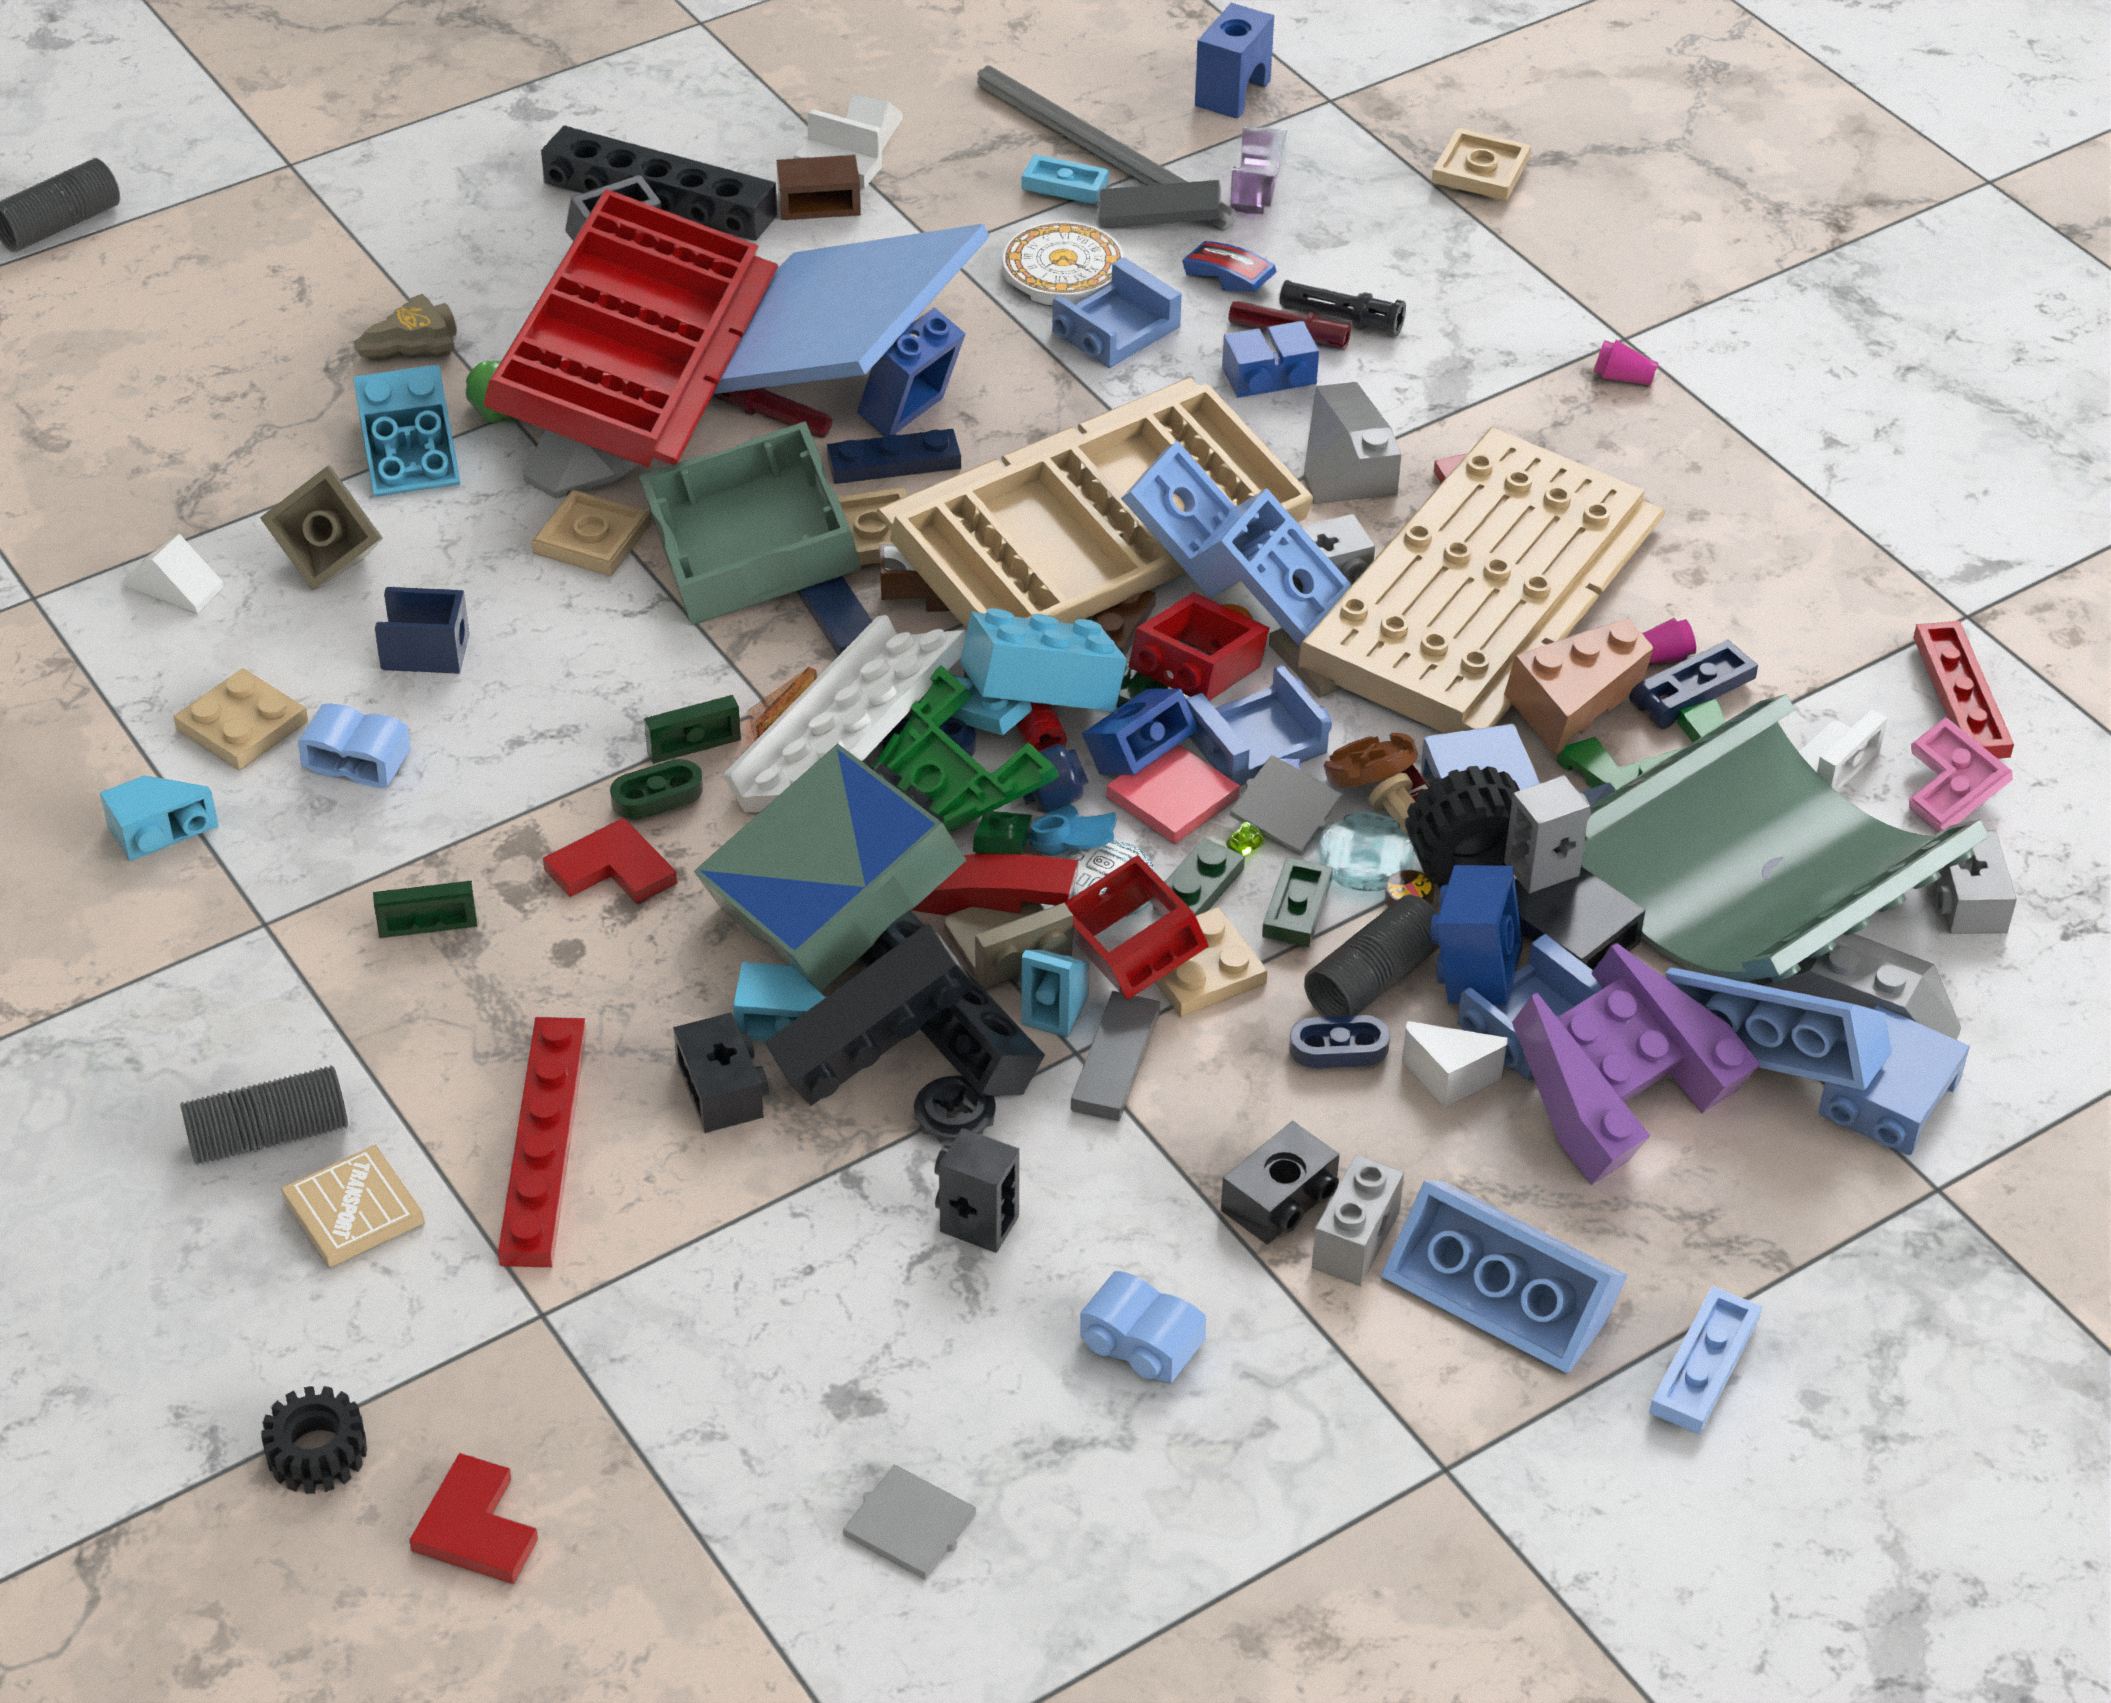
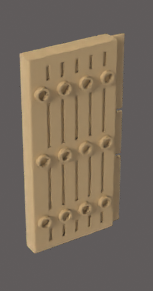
(1053, 521)
(1477, 575)

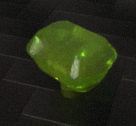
(1245, 839)

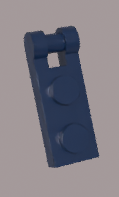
(1693, 682)

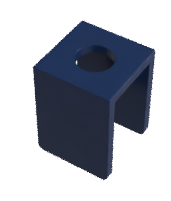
(423, 630)

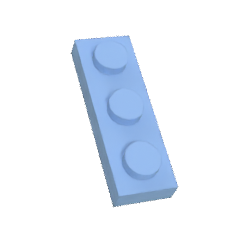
(1705, 1360)

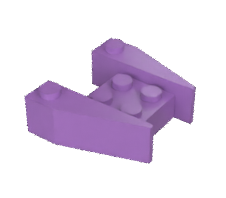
(1618, 1048)

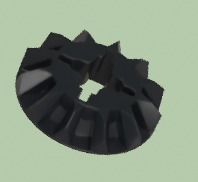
(942, 1097)

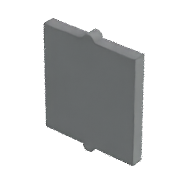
(1286, 804)
(909, 1521)

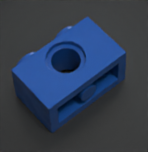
(1140, 731)

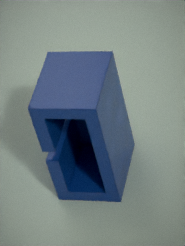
(1258, 370)

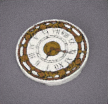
(1060, 261)

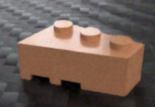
(1577, 679)

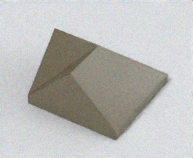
(322, 528)

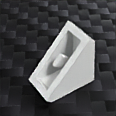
(875, 113)
(176, 576)
(1452, 1060)

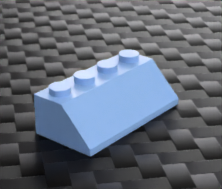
(1795, 1030)
(1503, 1275)

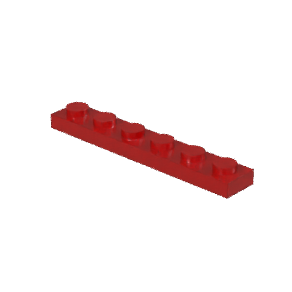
(542, 1143)

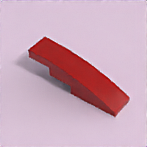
(1003, 884)

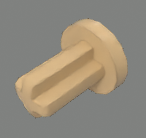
(1394, 796)

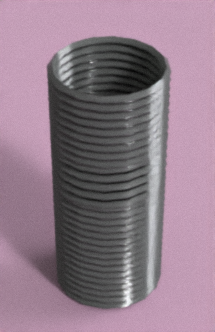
(46, 211)
(1372, 959)
(281, 1109)

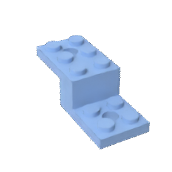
(1236, 544)

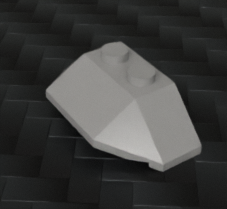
(569, 465)
(1874, 975)

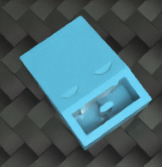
(406, 430)

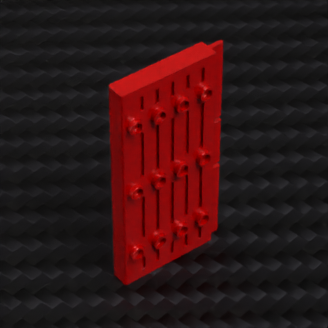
(632, 331)

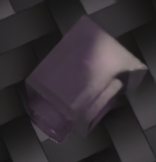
(1260, 164)

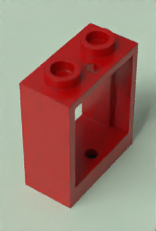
(1230, 637)
(1148, 953)

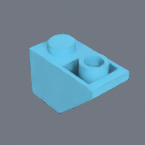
(156, 813)

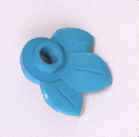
(1067, 830)

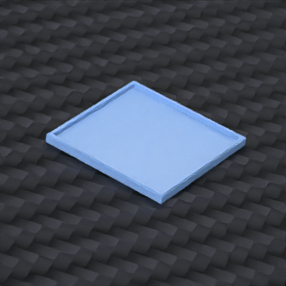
(844, 307)

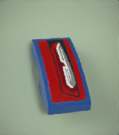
(1233, 265)

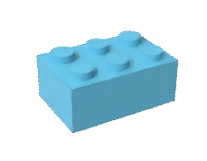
(1042, 660)

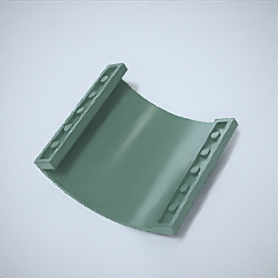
(1710, 817)

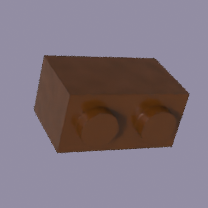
(818, 187)

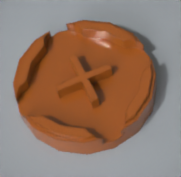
(1370, 760)

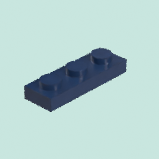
(893, 456)

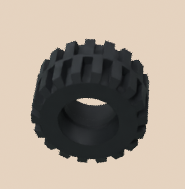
(1461, 821)

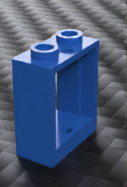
(911, 373)

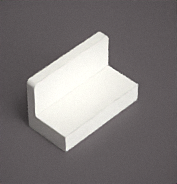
(841, 136)
(1843, 751)

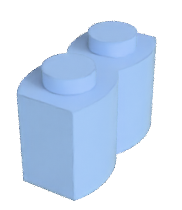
(354, 745)
(1143, 1327)

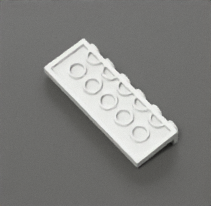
(848, 704)

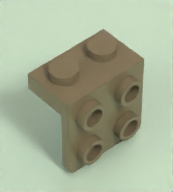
(996, 939)

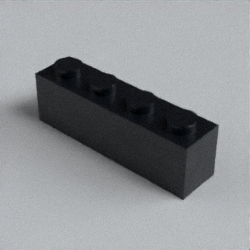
(869, 1015)

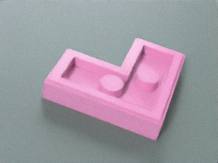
(1965, 775)

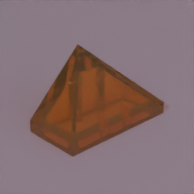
(767, 710)

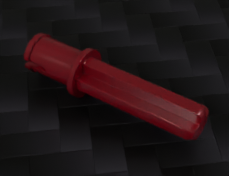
(1321, 330)
(780, 409)

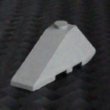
(1349, 447)

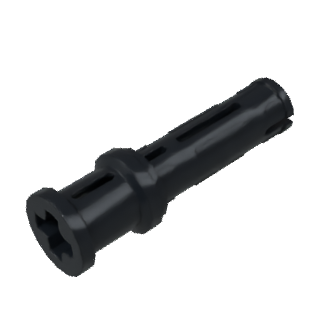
(1363, 306)

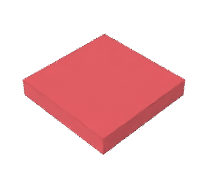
(1174, 793)

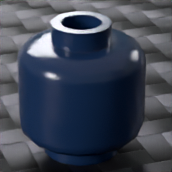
(1067, 787)

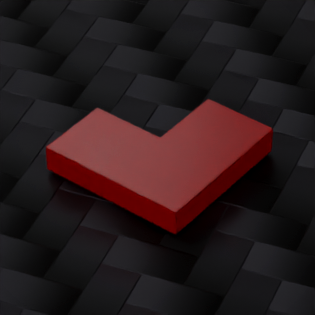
(615, 853)
(462, 1524)

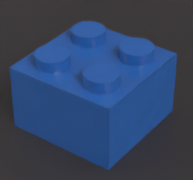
(1478, 933)

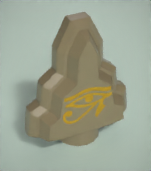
(410, 331)

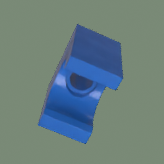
(1231, 55)

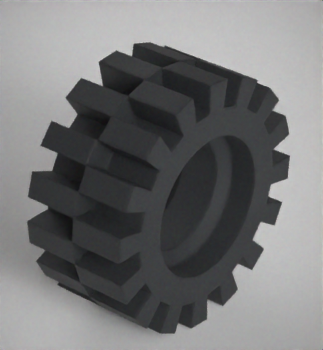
(321, 1463)

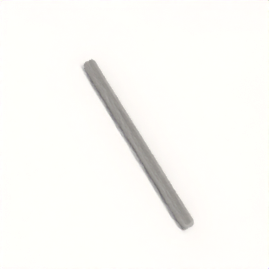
(1086, 135)

